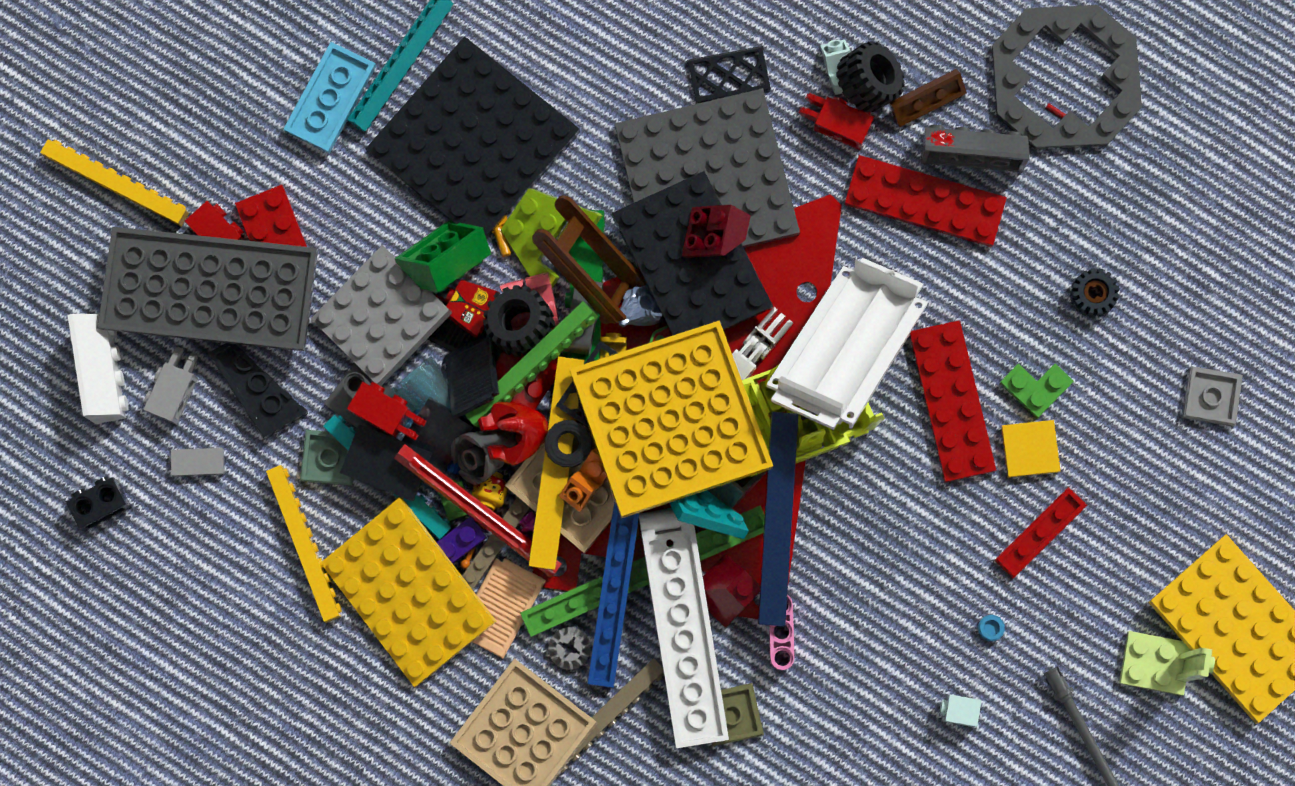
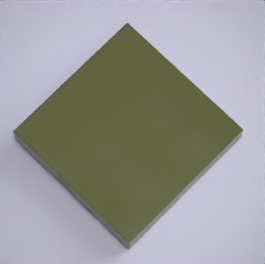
(741, 714)

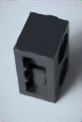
(100, 510)

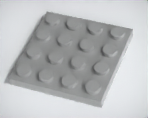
(380, 316)

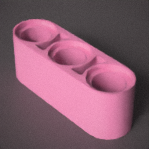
(783, 644)

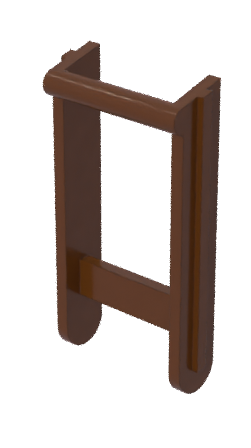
(558, 255)

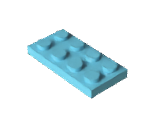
(330, 97)

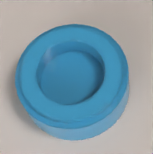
(991, 628)

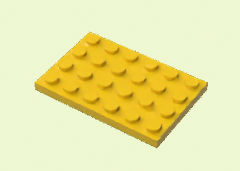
(408, 592)
(1246, 622)

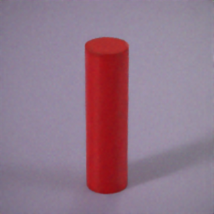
(1054, 110)

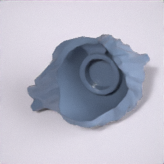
(639, 308)

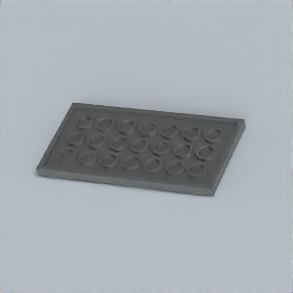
(208, 288)

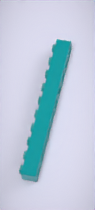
(399, 63)
(427, 515)

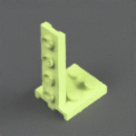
(1163, 663)

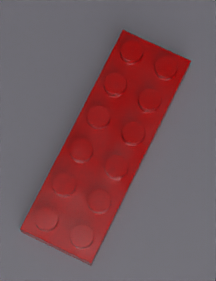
(925, 201)
(952, 401)

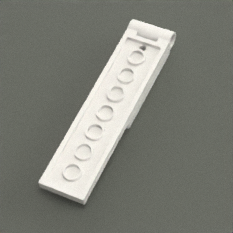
(683, 629)

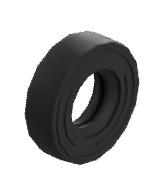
(579, 432)

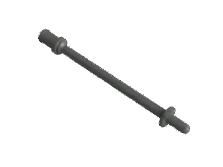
(1064, 695)

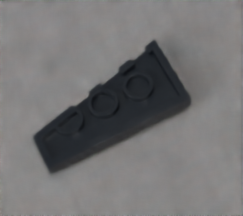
(259, 395)

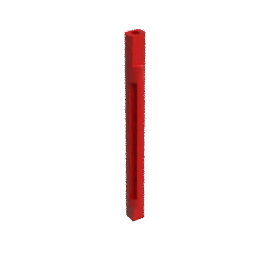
(468, 504)

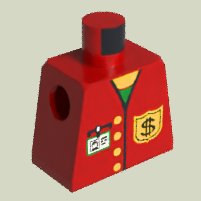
(468, 305)

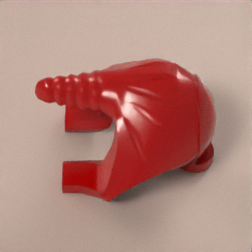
(528, 424)

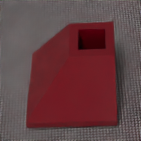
(715, 230)

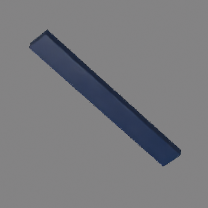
(778, 519)

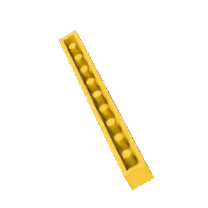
(110, 180)
(303, 543)

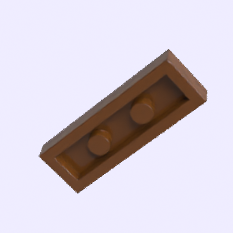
(928, 97)

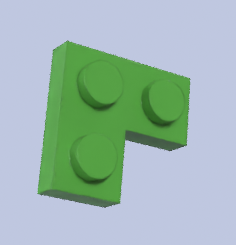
(1033, 394)

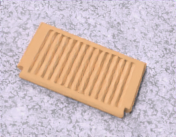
(505, 594)

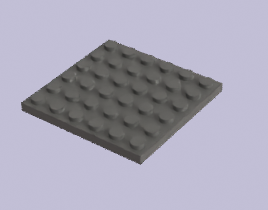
(729, 142)

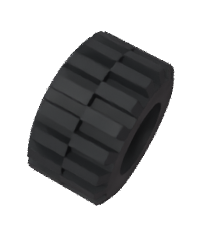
(870, 77)
(509, 305)

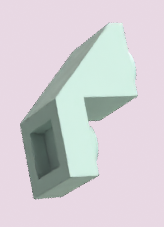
(832, 53)

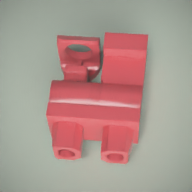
(541, 284)

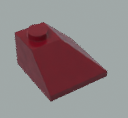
(728, 590)

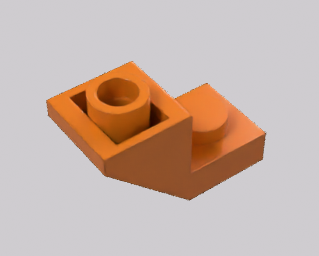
(585, 482)

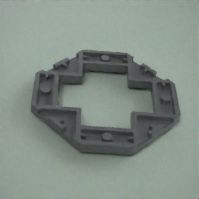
(1062, 23)

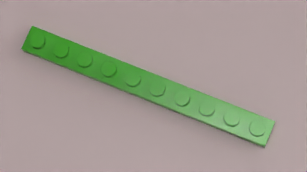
(588, 595)

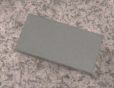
(197, 462)

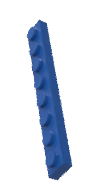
(613, 599)

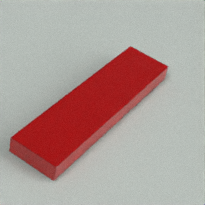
(1040, 533)

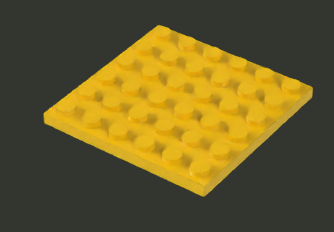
(670, 419)

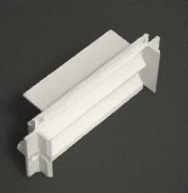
(848, 344)

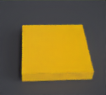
(1030, 448)

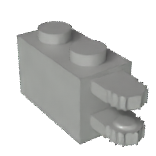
(172, 388)

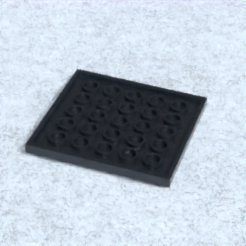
(472, 139)

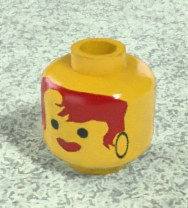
(491, 492)

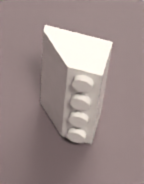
(97, 369)

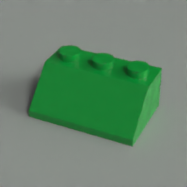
(444, 255)

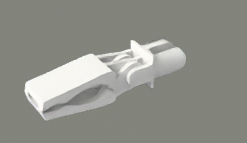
(754, 343)

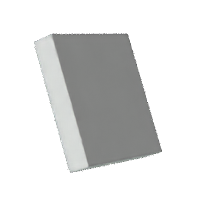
(1212, 396)

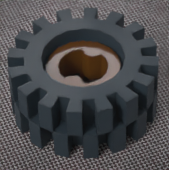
(1099, 305)

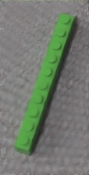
(538, 358)

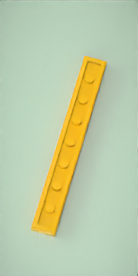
(553, 476)

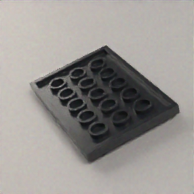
(693, 288)

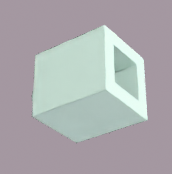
(960, 710)

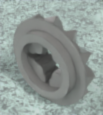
(573, 660)

